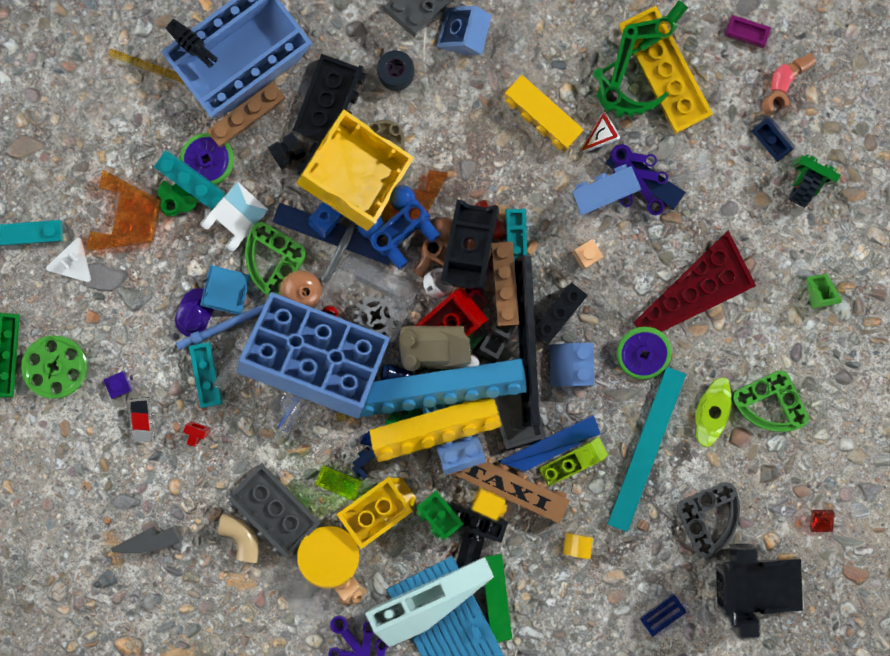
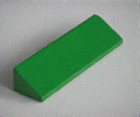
(8, 352)
(497, 599)

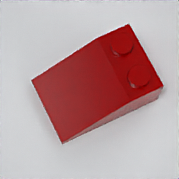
(456, 310)

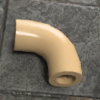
(243, 534)

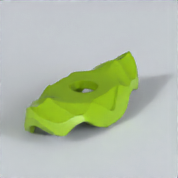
(708, 428)

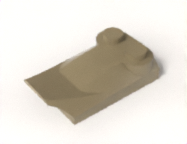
(434, 347)

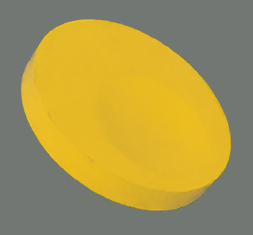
(328, 557)

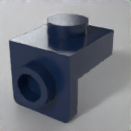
(364, 456)

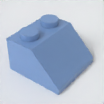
(464, 30)
(571, 364)

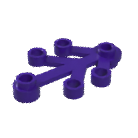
(630, 156)
(351, 640)

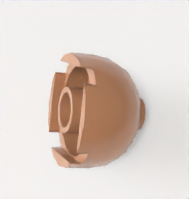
(292, 287)

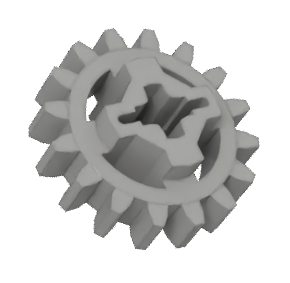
(364, 308)

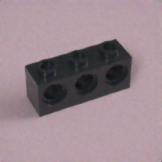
(559, 313)
(480, 524)

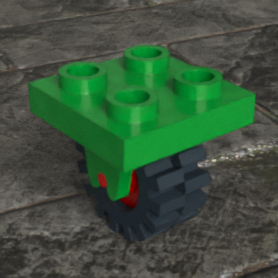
(810, 179)

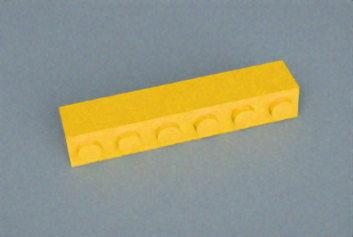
(434, 428)

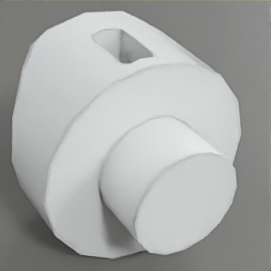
(433, 284)

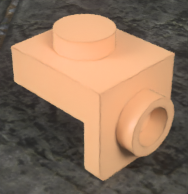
(351, 591)

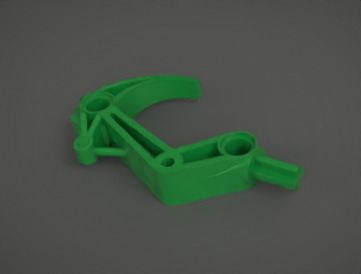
(649, 34)

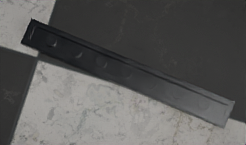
(527, 339)

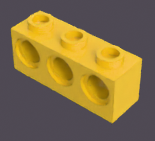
(489, 504)

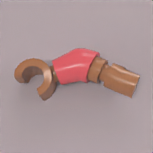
(781, 81)

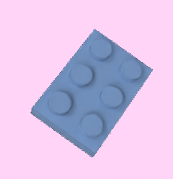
(461, 454)

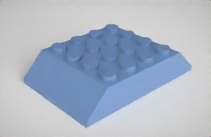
(252, 46)

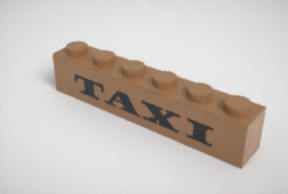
(517, 489)

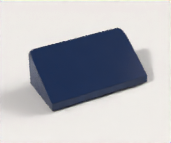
(773, 138)

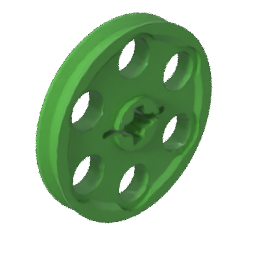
(44, 369)

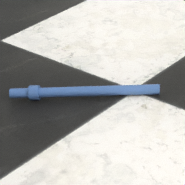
(198, 337)

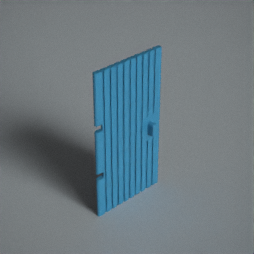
(460, 631)

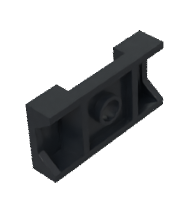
(466, 266)

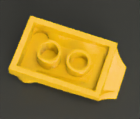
(377, 510)

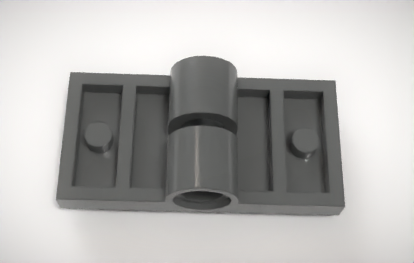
(415, 14)

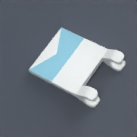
(236, 212)

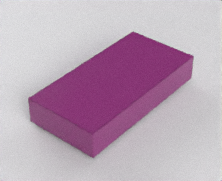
(747, 31)

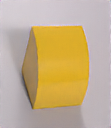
(578, 545)

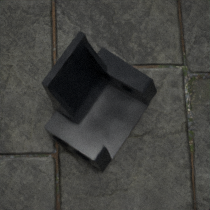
(756, 586)

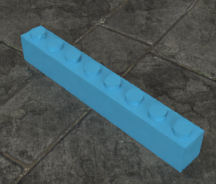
(445, 387)

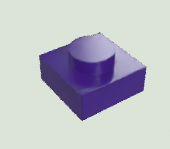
(117, 385)

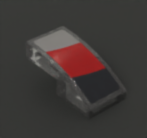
(141, 420)

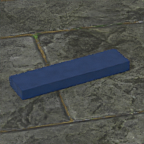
(667, 192)

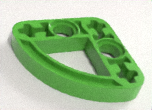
(287, 259)
(779, 391)

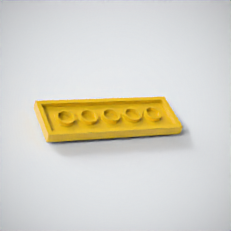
(668, 72)

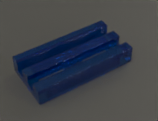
(660, 606)

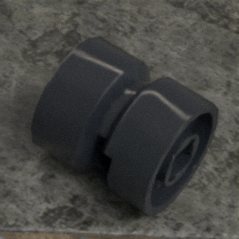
(286, 150)

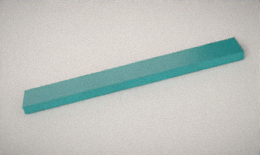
(646, 449)

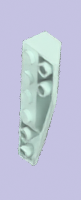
(426, 604)

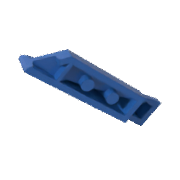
(553, 444)

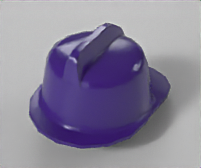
(192, 316)

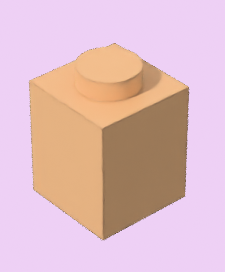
(587, 254)

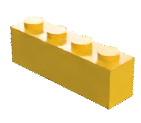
(543, 113)

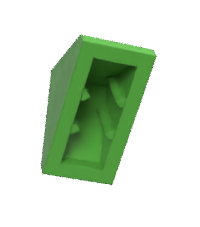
(822, 291)

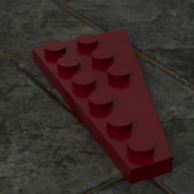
(706, 283)

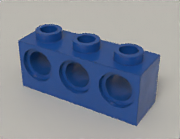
(324, 219)

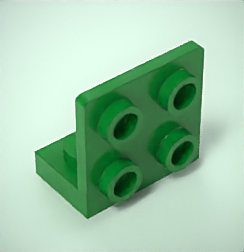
(439, 515)

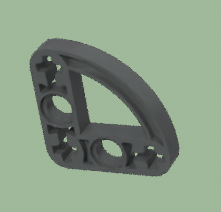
(698, 508)

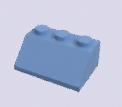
(606, 189)

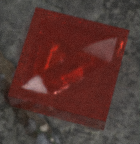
(822, 520)

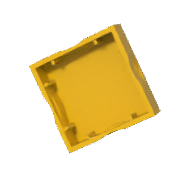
(355, 170)

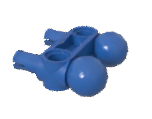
(400, 226)

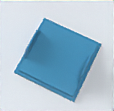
(225, 290)

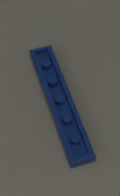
(298, 221)

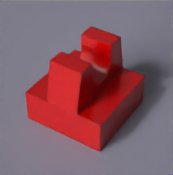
(196, 432)

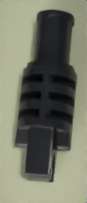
(190, 42)

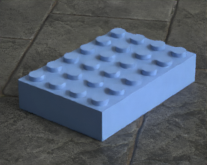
(313, 355)

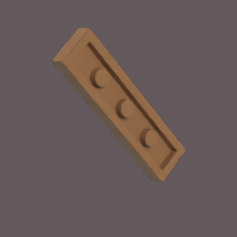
(246, 114)
(505, 284)

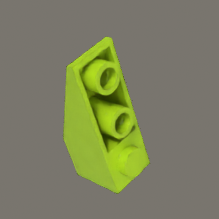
(574, 461)

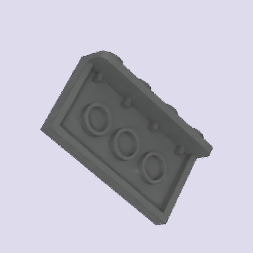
(273, 511)

